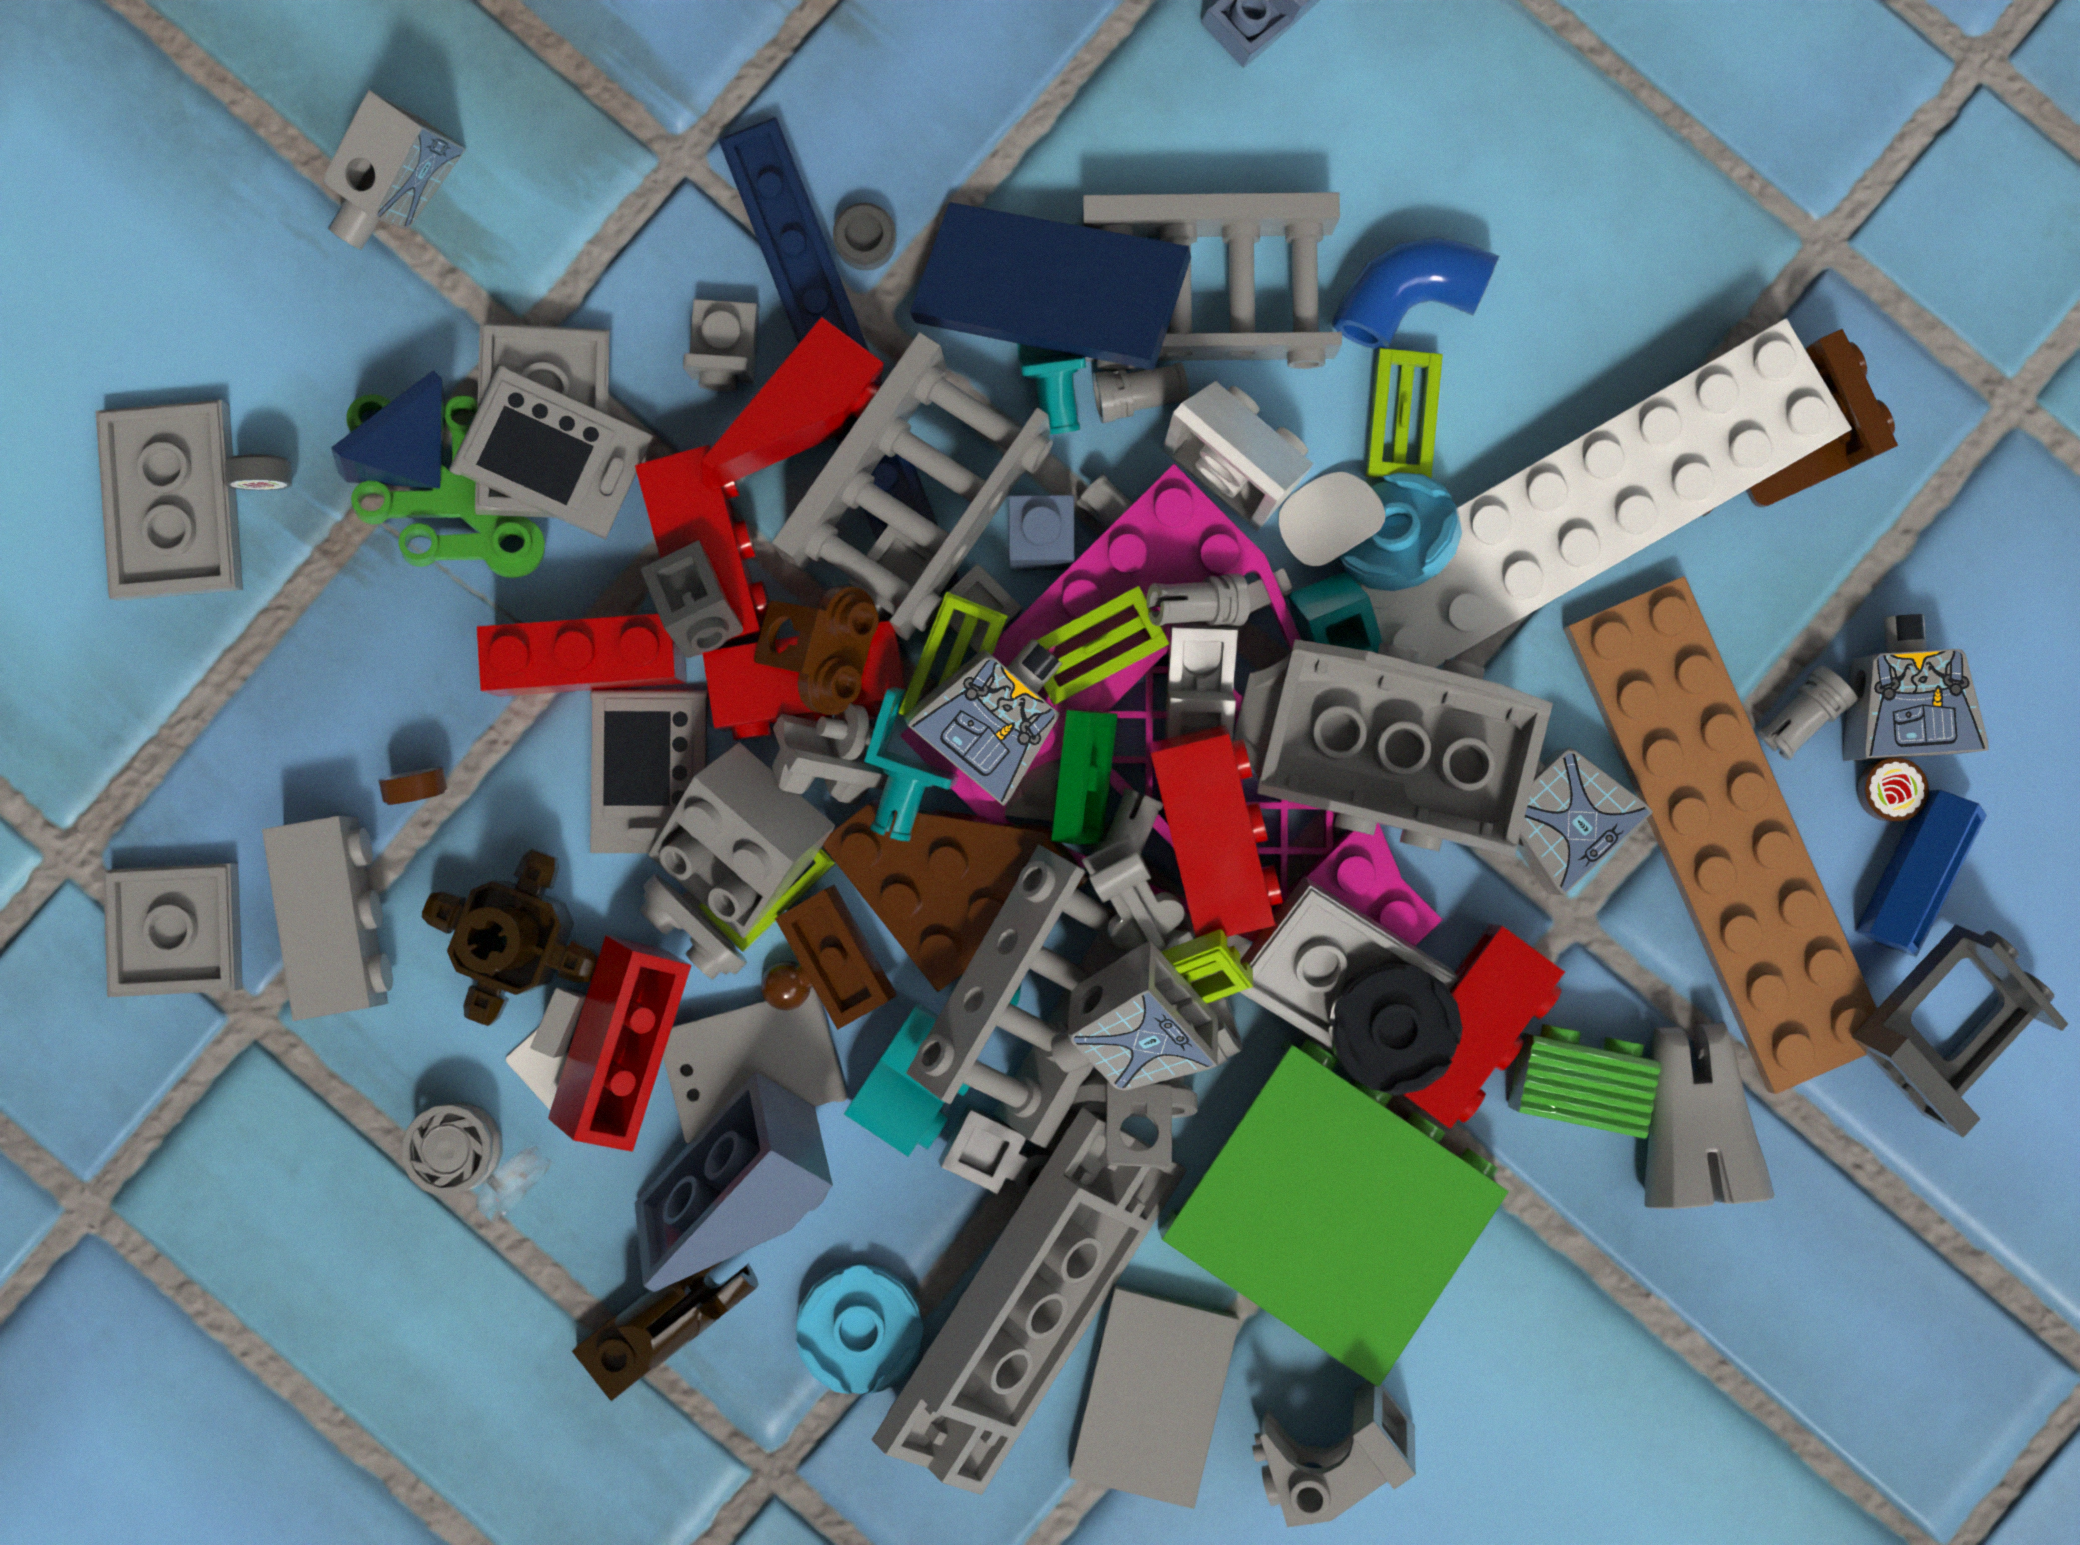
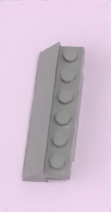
(1026, 1308)

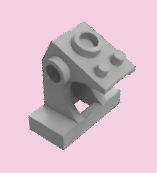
(1369, 1456)

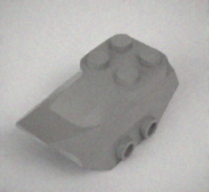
(1395, 743)

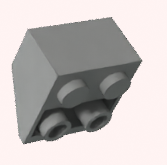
(739, 839)

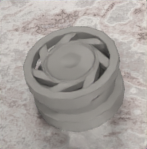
(451, 1148)

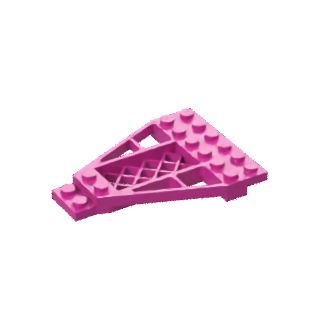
(1172, 539)

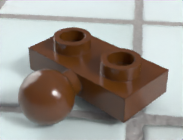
(831, 960)

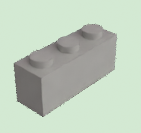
(327, 916)

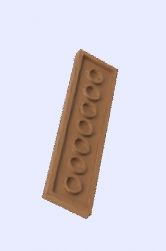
(1725, 833)

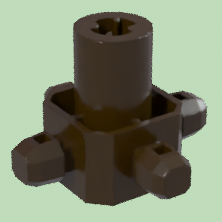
(535, 934)

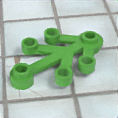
(452, 500)

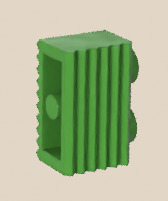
(1584, 1083)

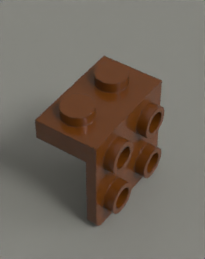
(1872, 424)

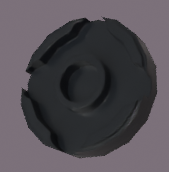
(1395, 1028)

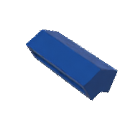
(1921, 872)

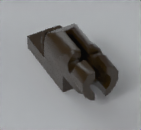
(658, 1327)

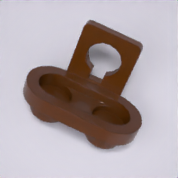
(829, 647)

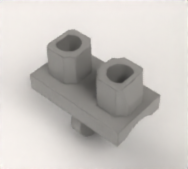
(827, 750)

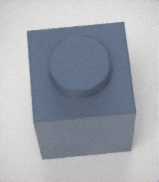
(1041, 532)

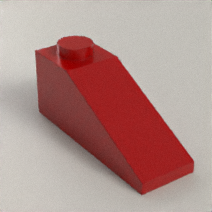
(801, 405)

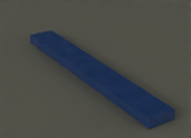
(806, 273)

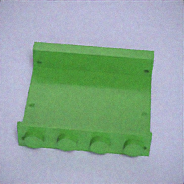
(1336, 1212)

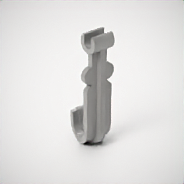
(1143, 917)

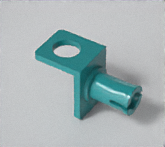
(1054, 384)
(905, 776)

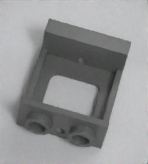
(1912, 1064)

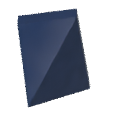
(400, 441)

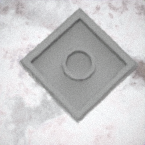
(172, 930)

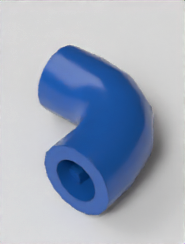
(1411, 275)

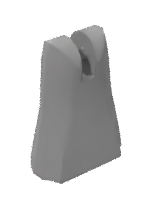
(1701, 1125)

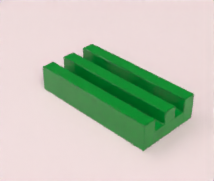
(1084, 777)

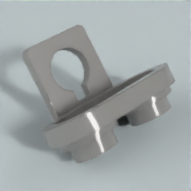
(670, 909)
(1154, 1101)

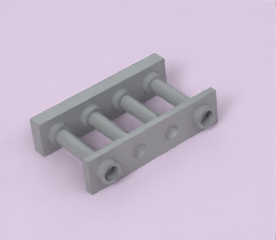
(1240, 223)
(885, 430)
(1040, 1091)

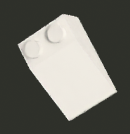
(1236, 452)

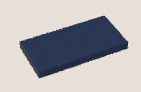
(1051, 285)

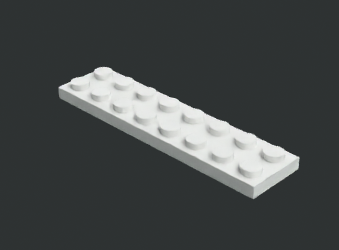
(1617, 493)

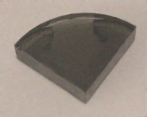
(1036, 793)

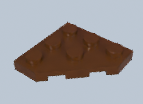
(940, 885)

